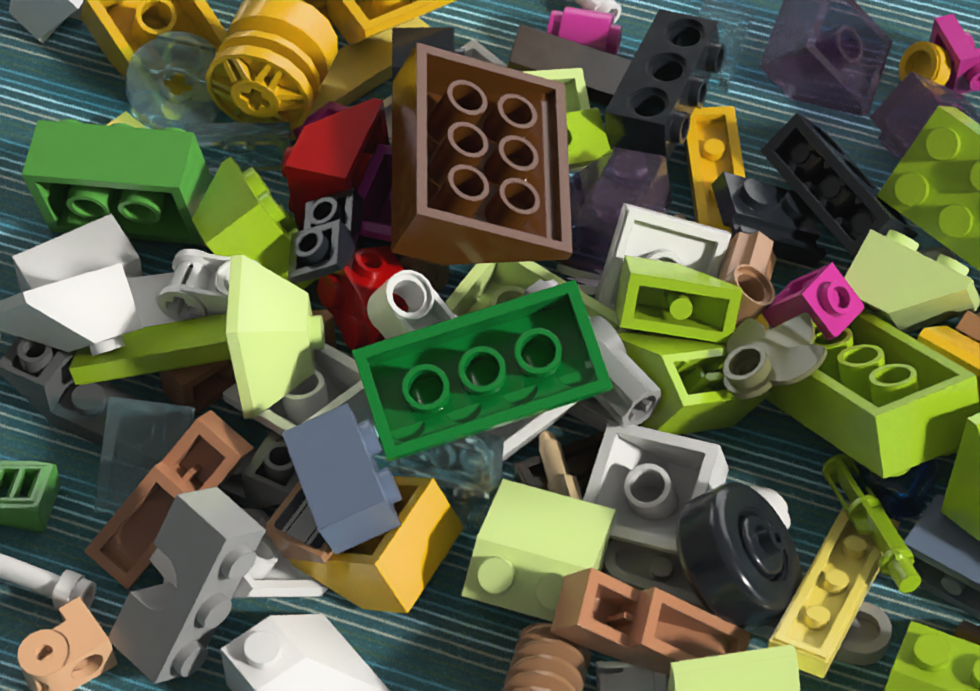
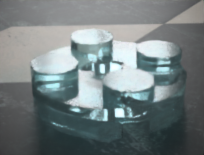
(159, 60)

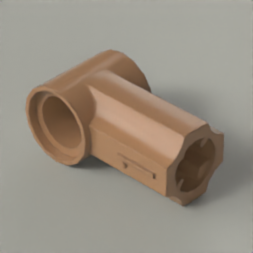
(750, 266)

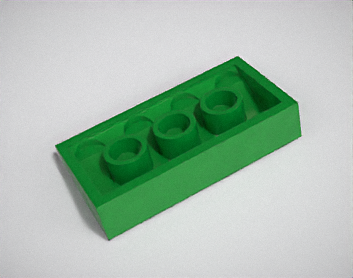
(482, 370)

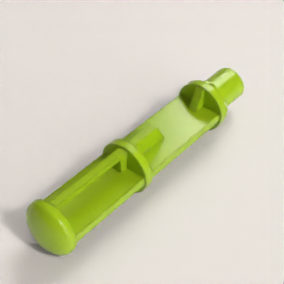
(871, 519)

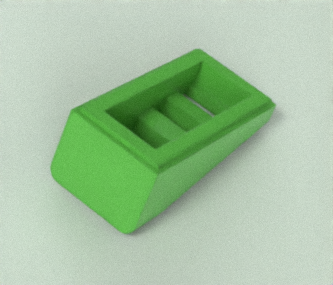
(43, 486)

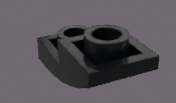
(328, 236)

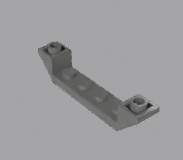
(46, 382)

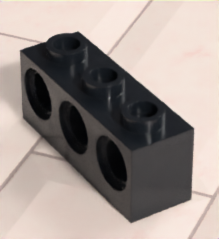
(664, 84)
(831, 184)

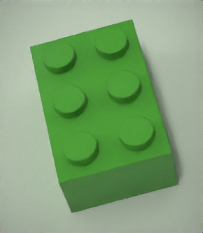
(137, 174)

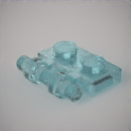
(465, 465)

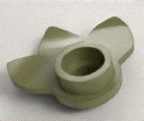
(770, 357)

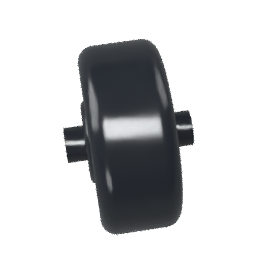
(738, 555)

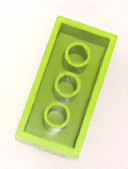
(940, 182)
(883, 397)

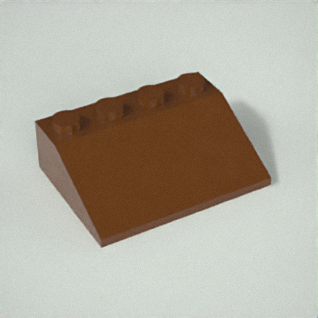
(478, 162)

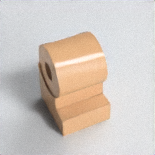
(68, 653)

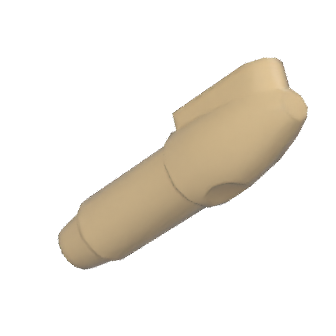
(556, 467)

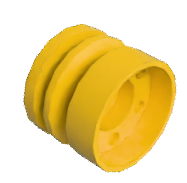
(272, 62)

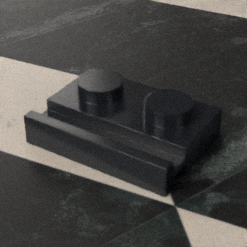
(773, 211)

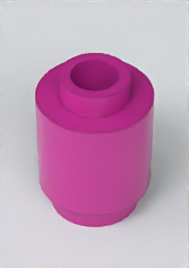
(587, 28)

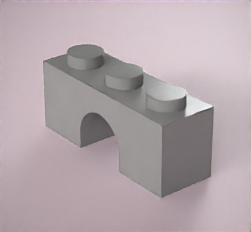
(211, 549)

